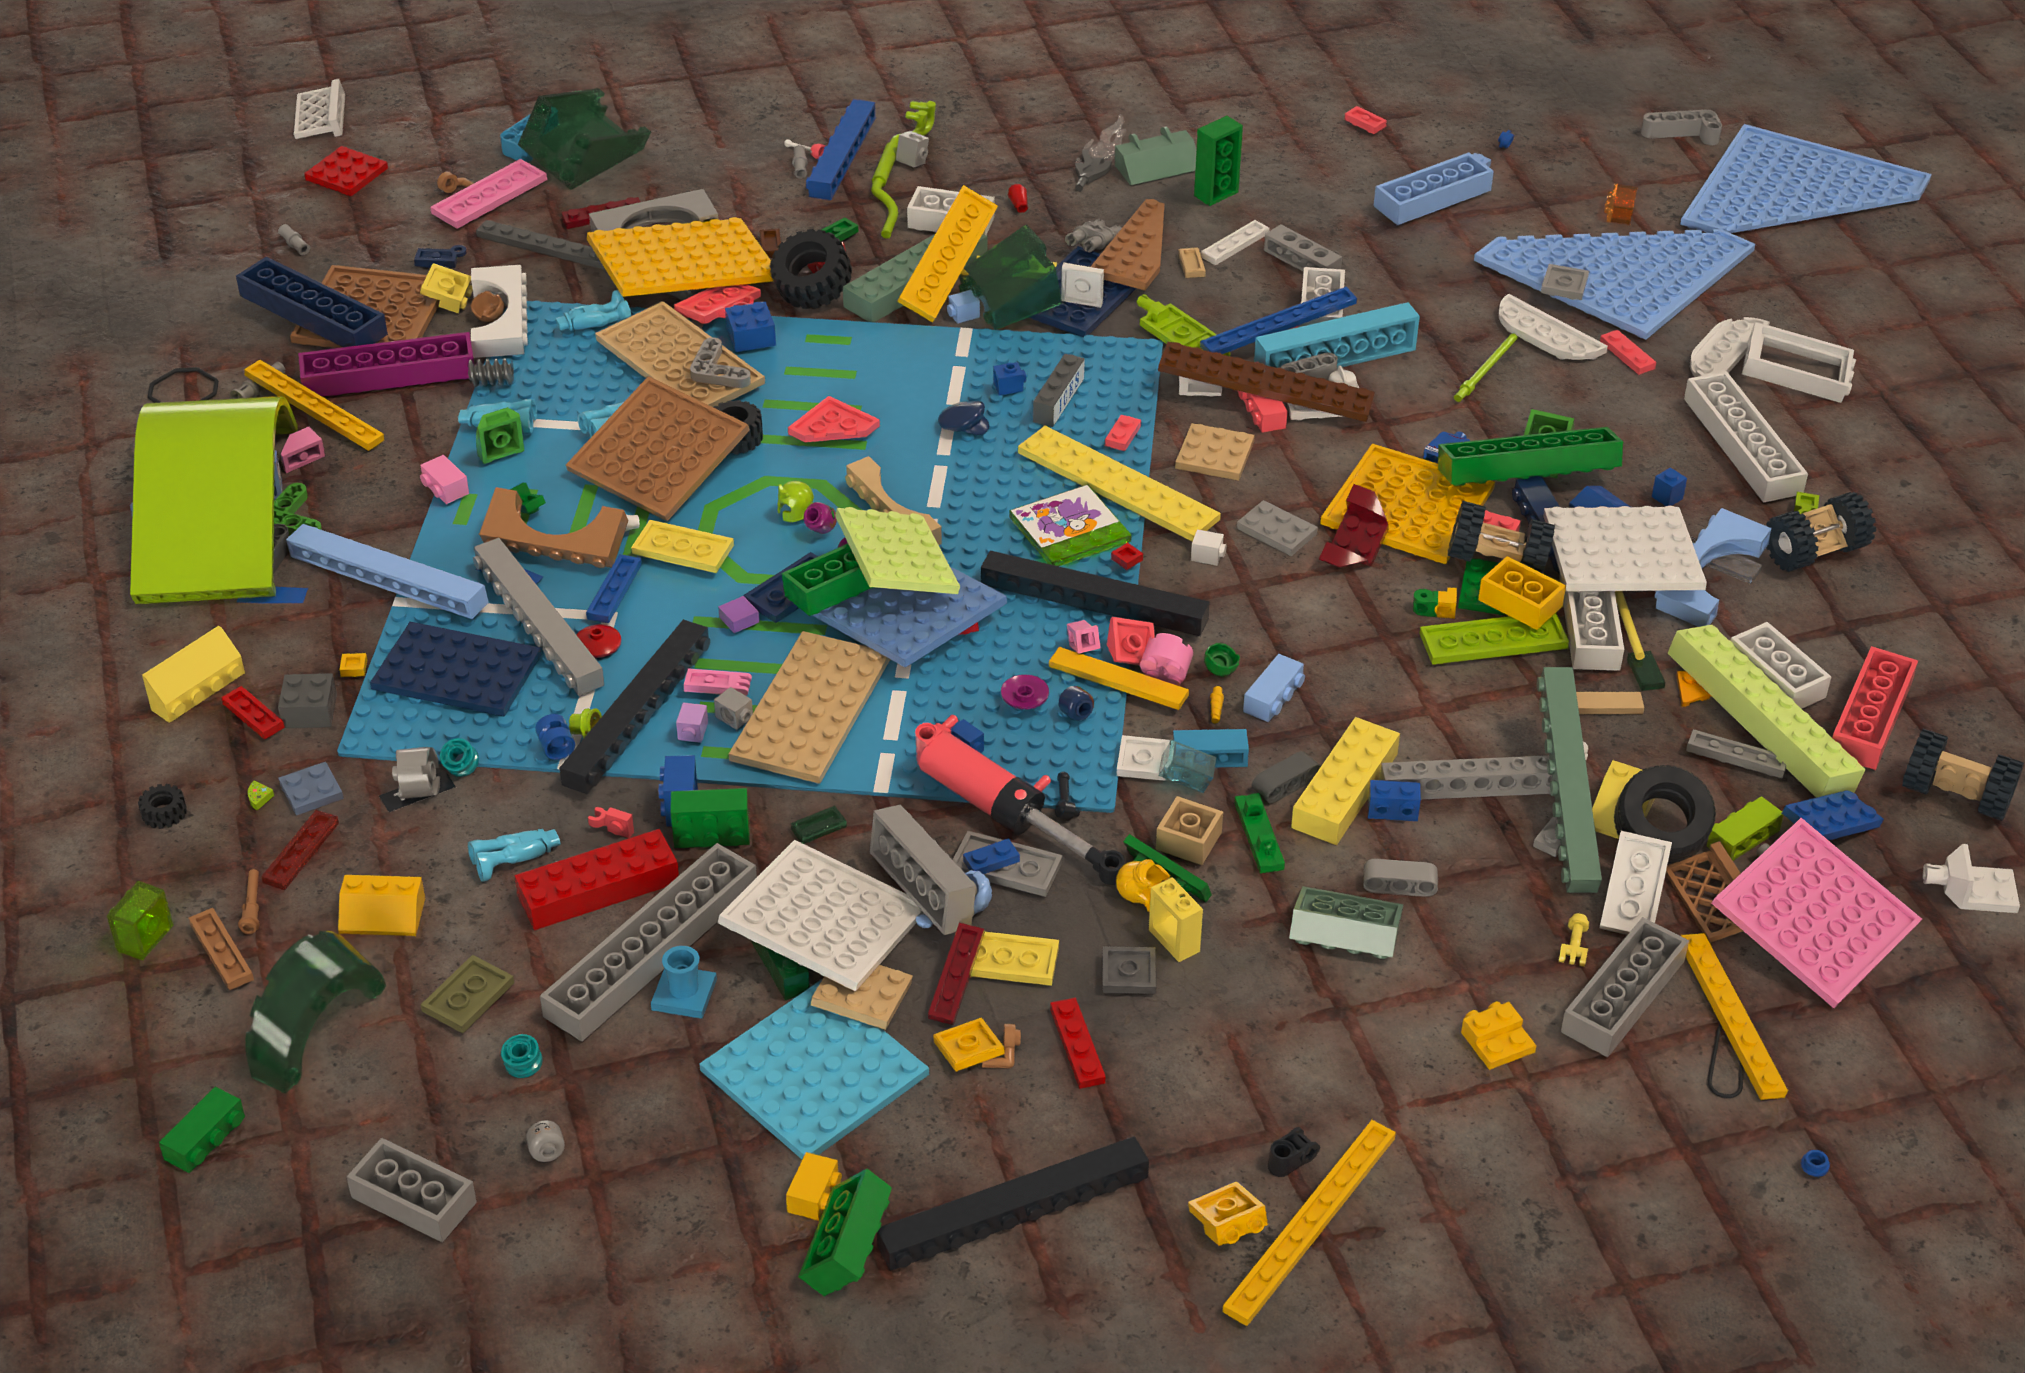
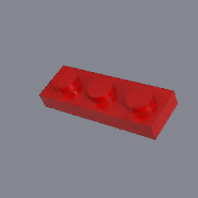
(253, 712)

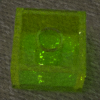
(140, 920)

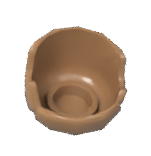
(487, 306)

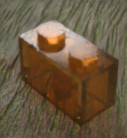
(1620, 204)

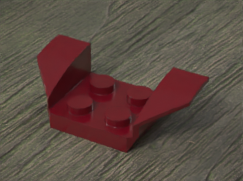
(1359, 532)

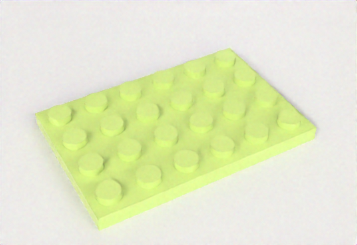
(896, 551)

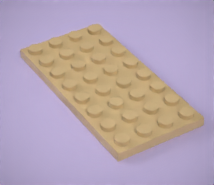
(664, 345)
(809, 707)

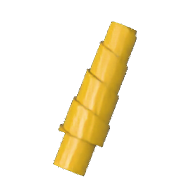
(1217, 700)

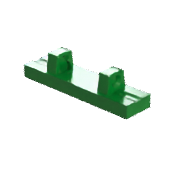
(1259, 833)
(1184, 878)

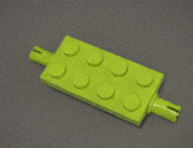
(1172, 324)

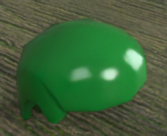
(1221, 659)

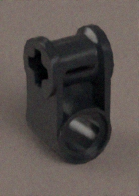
(1291, 1153)

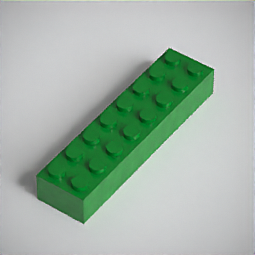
(1530, 455)

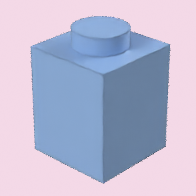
(963, 306)

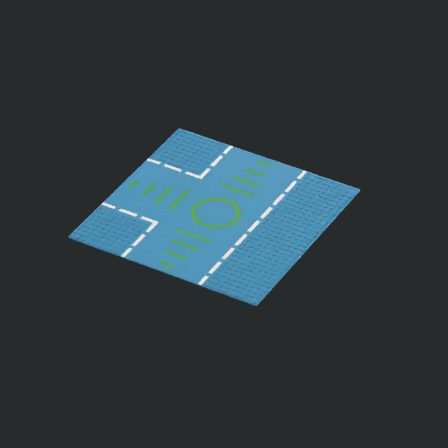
(955, 477)

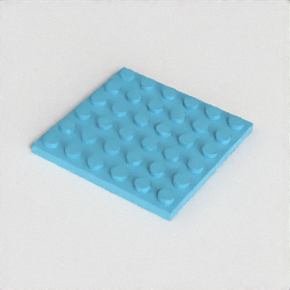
(813, 1073)

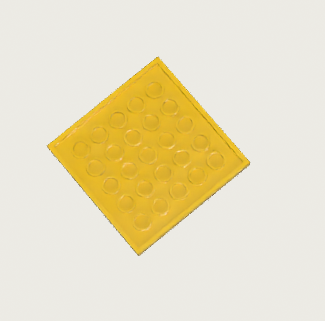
(1414, 498)

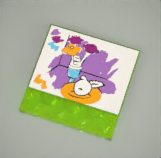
(1070, 526)

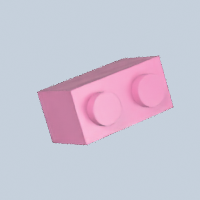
(444, 479)

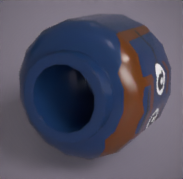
(1076, 703)

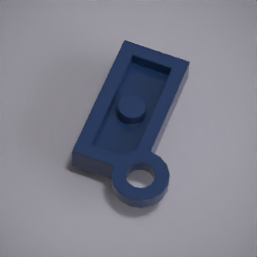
(442, 257)

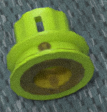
(582, 723)

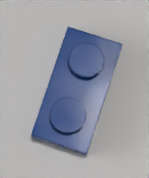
(992, 857)

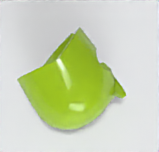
(797, 497)

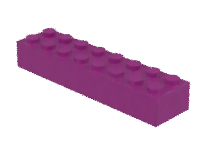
(386, 364)

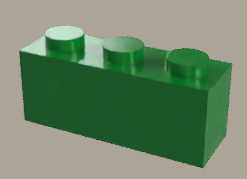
(202, 1129)

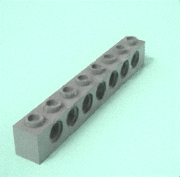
(1473, 776)

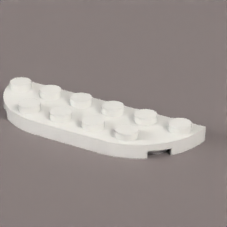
(1547, 331)
(1722, 347)

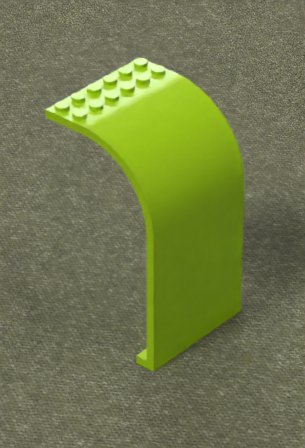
(205, 499)

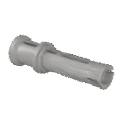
(250, 388)

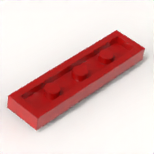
(1077, 1043)

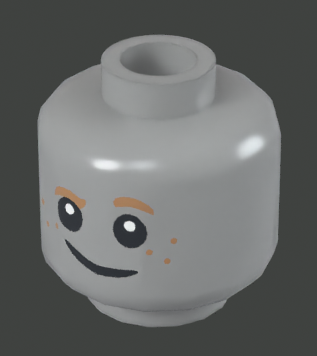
(543, 1139)

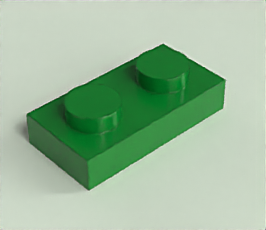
(842, 229)

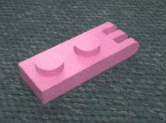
(716, 681)

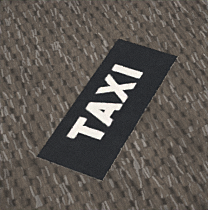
(393, 801)

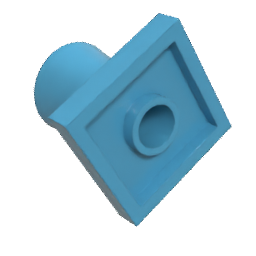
(682, 986)

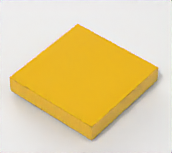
(968, 1044)

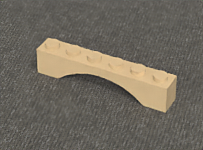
(865, 479)

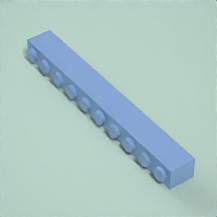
(387, 571)

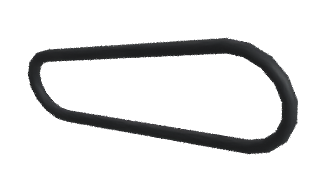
(1712, 1069)

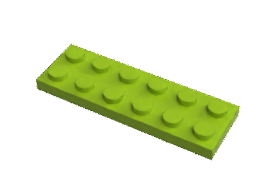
(1490, 639)

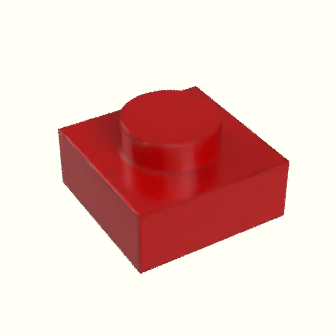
(1127, 556)

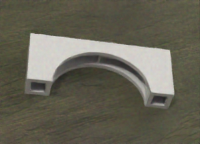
(510, 331)

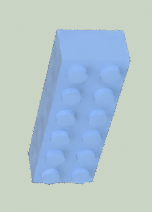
(1433, 188)

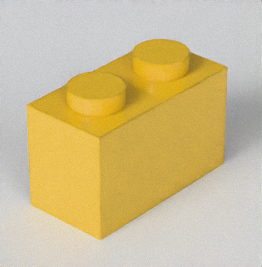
(812, 1186)

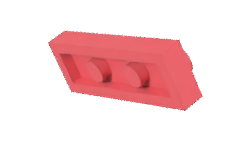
(1628, 352)

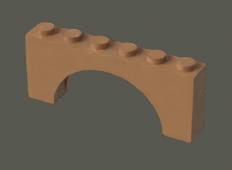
(593, 544)

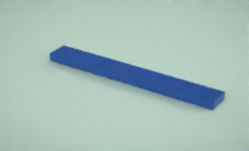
(1280, 321)

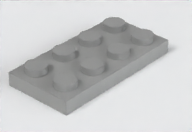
(1032, 874)

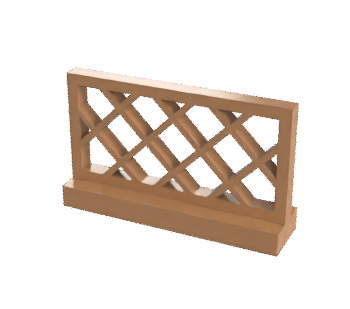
(1724, 871)

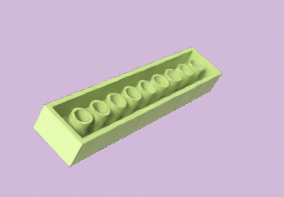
(1766, 711)

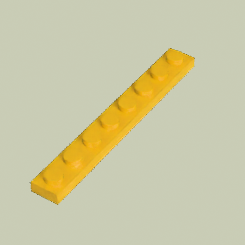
(314, 405)
(1734, 1018)

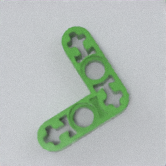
(294, 496)

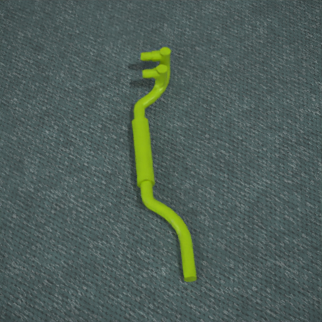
(925, 122)

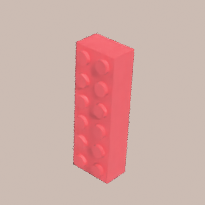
(1874, 705)

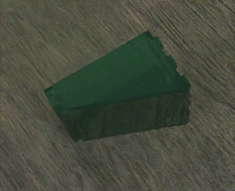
(576, 138)

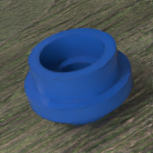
(1506, 139)
(1815, 1163)

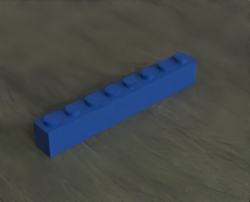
(841, 149)

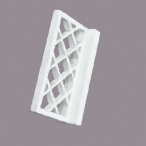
(334, 111)

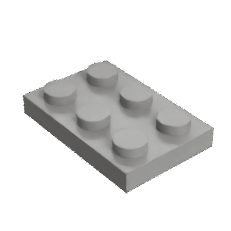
(1277, 528)

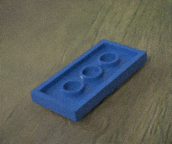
(1835, 814)

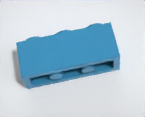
(1227, 745)

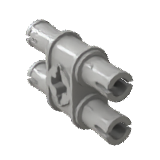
(1092, 235)

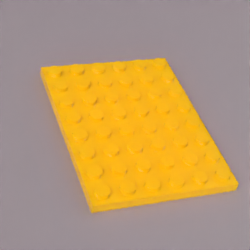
(681, 256)

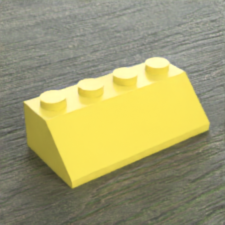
(192, 674)

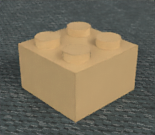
(1189, 830)

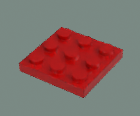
(346, 171)

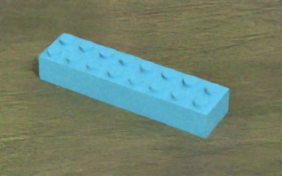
(1350, 338)

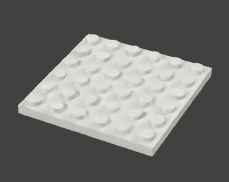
(1624, 549)
(822, 915)

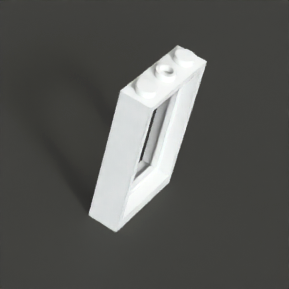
(1794, 378)

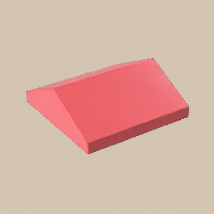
(1128, 639)

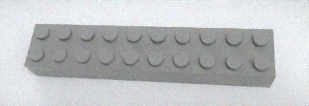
(635, 950)

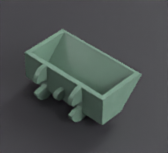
(1156, 156)

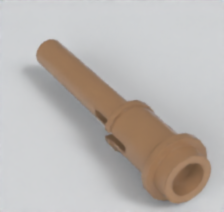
(249, 923)

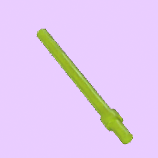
(1469, 385)

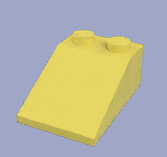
(1608, 795)

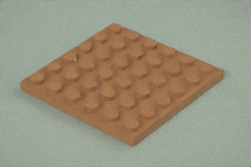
(388, 292)
(657, 448)

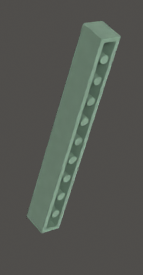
(1569, 780)

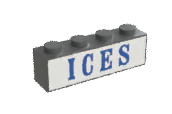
(1058, 390)

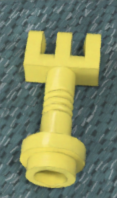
(1578, 924)

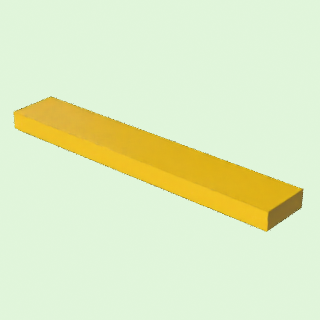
(1119, 678)

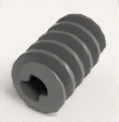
(491, 372)

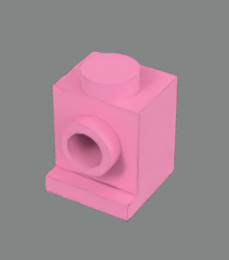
(1083, 636)

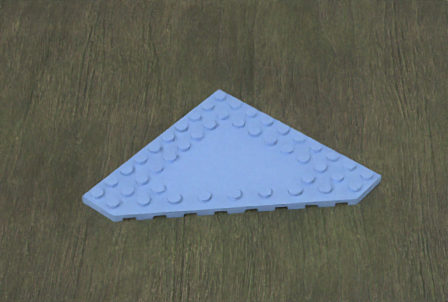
(1786, 179)
(1632, 278)

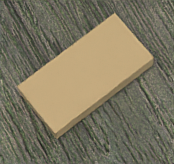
(1191, 262)

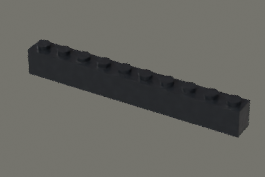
(1095, 593)
(634, 707)
(1012, 1203)

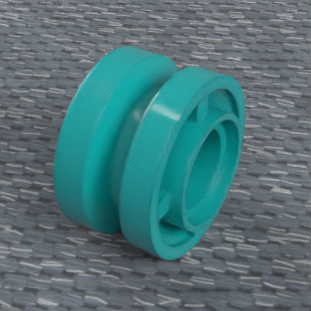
(452, 750)
(530, 1059)

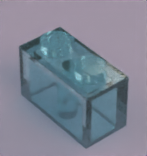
(1187, 766)

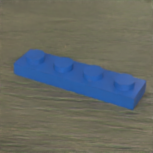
(613, 588)

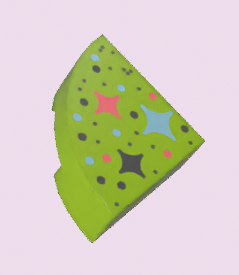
(259, 794)

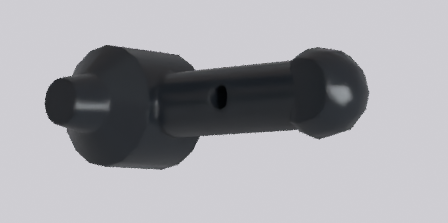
(1065, 808)

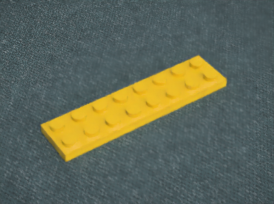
(947, 254)

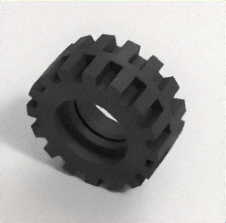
(162, 796)

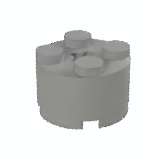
(416, 772)

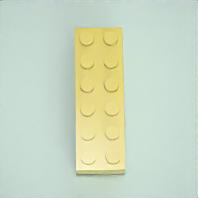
(1344, 781)

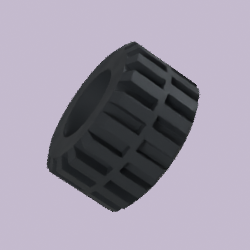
(748, 414)

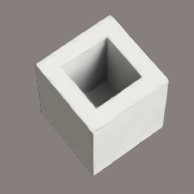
(1208, 547)

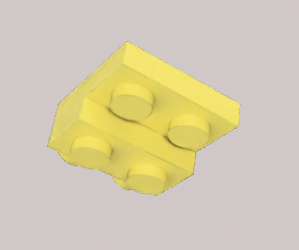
(448, 287)

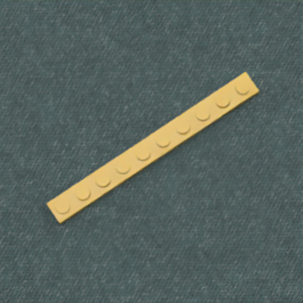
(1308, 1223)

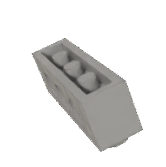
(1299, 250)

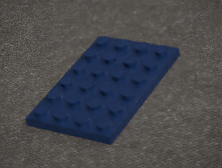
(1081, 318)
(456, 668)

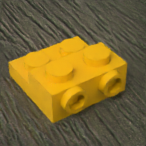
(1497, 1034)
(1229, 1213)

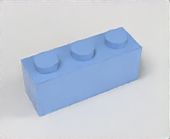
(1273, 688)

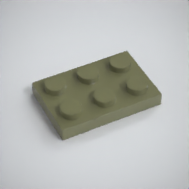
(467, 993)

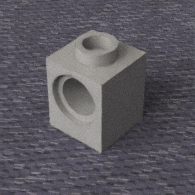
(733, 708)

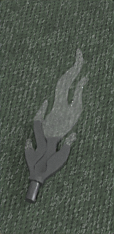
(1093, 158)

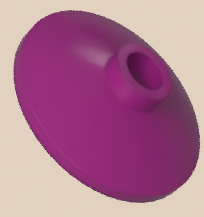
(1024, 691)

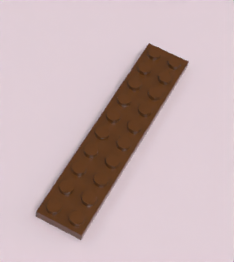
(1266, 381)

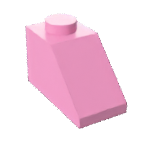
(301, 449)

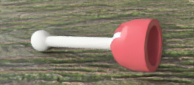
(816, 149)

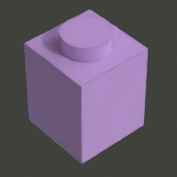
(692, 722)

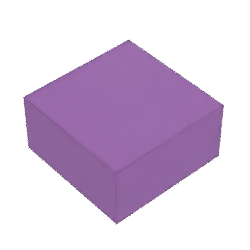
(738, 614)

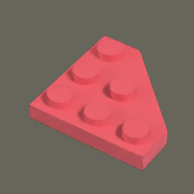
(833, 421)

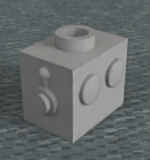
(912, 149)

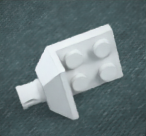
(1974, 886)

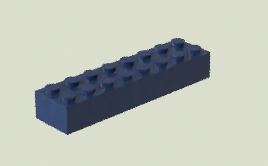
(311, 304)

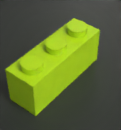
(1747, 827)

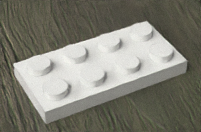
(1635, 882)

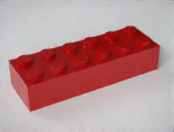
(596, 879)

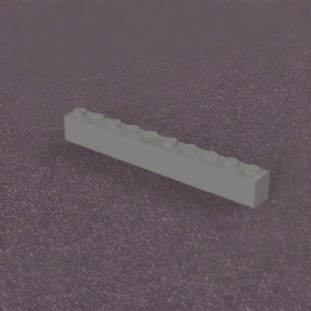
(538, 617)

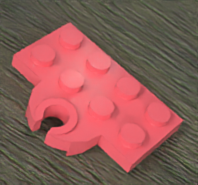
(713, 301)

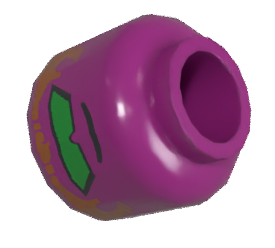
(820, 518)

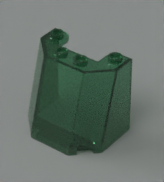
(1013, 279)

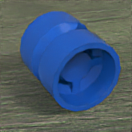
(555, 736)

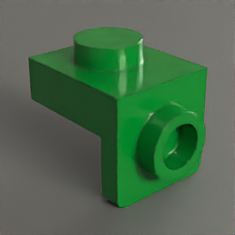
(530, 501)

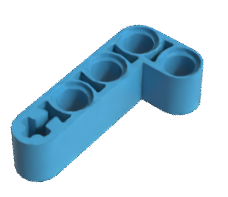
(510, 140)

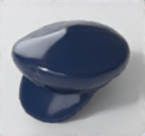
(965, 417)

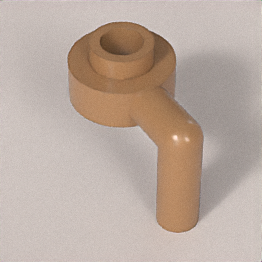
(448, 182)
(1010, 1039)

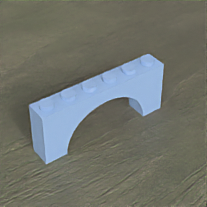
(1724, 536)

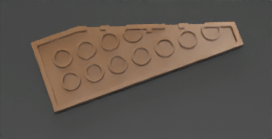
(1135, 251)

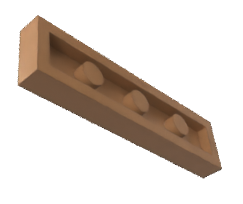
(221, 949)

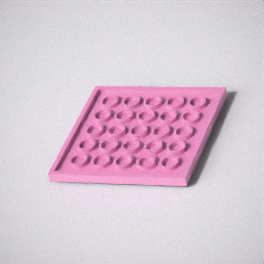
(1816, 912)

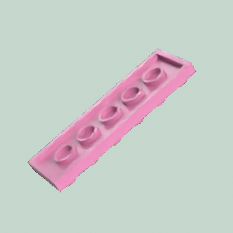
(488, 193)

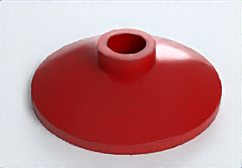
(600, 639)

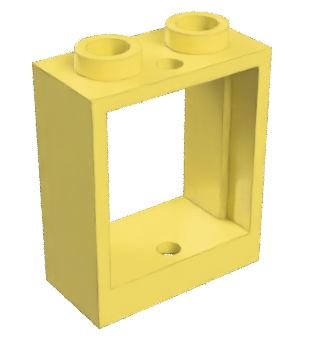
(1175, 920)

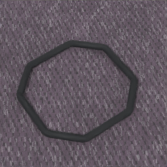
(191, 369)

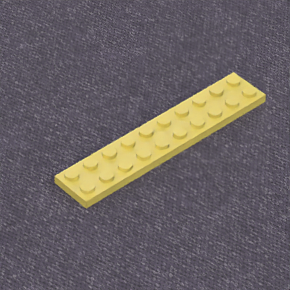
(1118, 483)

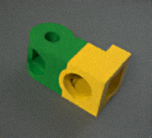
(1435, 603)

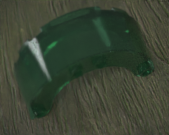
(297, 993)

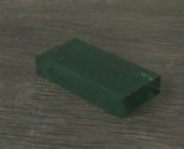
(1646, 671)
(818, 825)

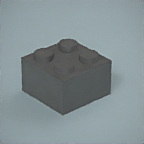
(307, 700)

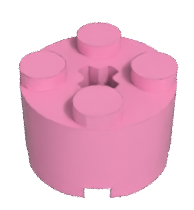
(1166, 658)

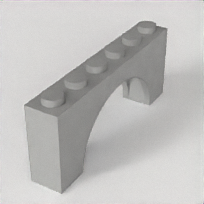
(676, 208)

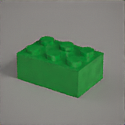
(710, 818)

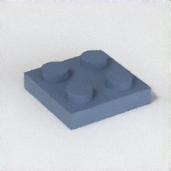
(310, 788)

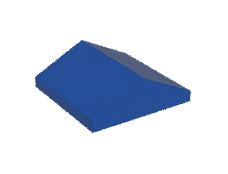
(1595, 497)

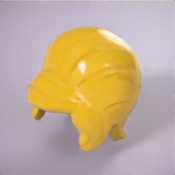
(1137, 878)

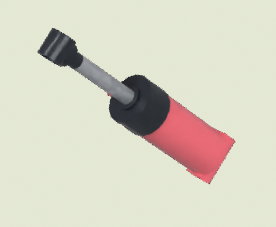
(999, 792)

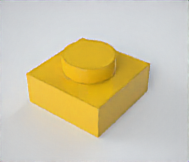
(353, 665)

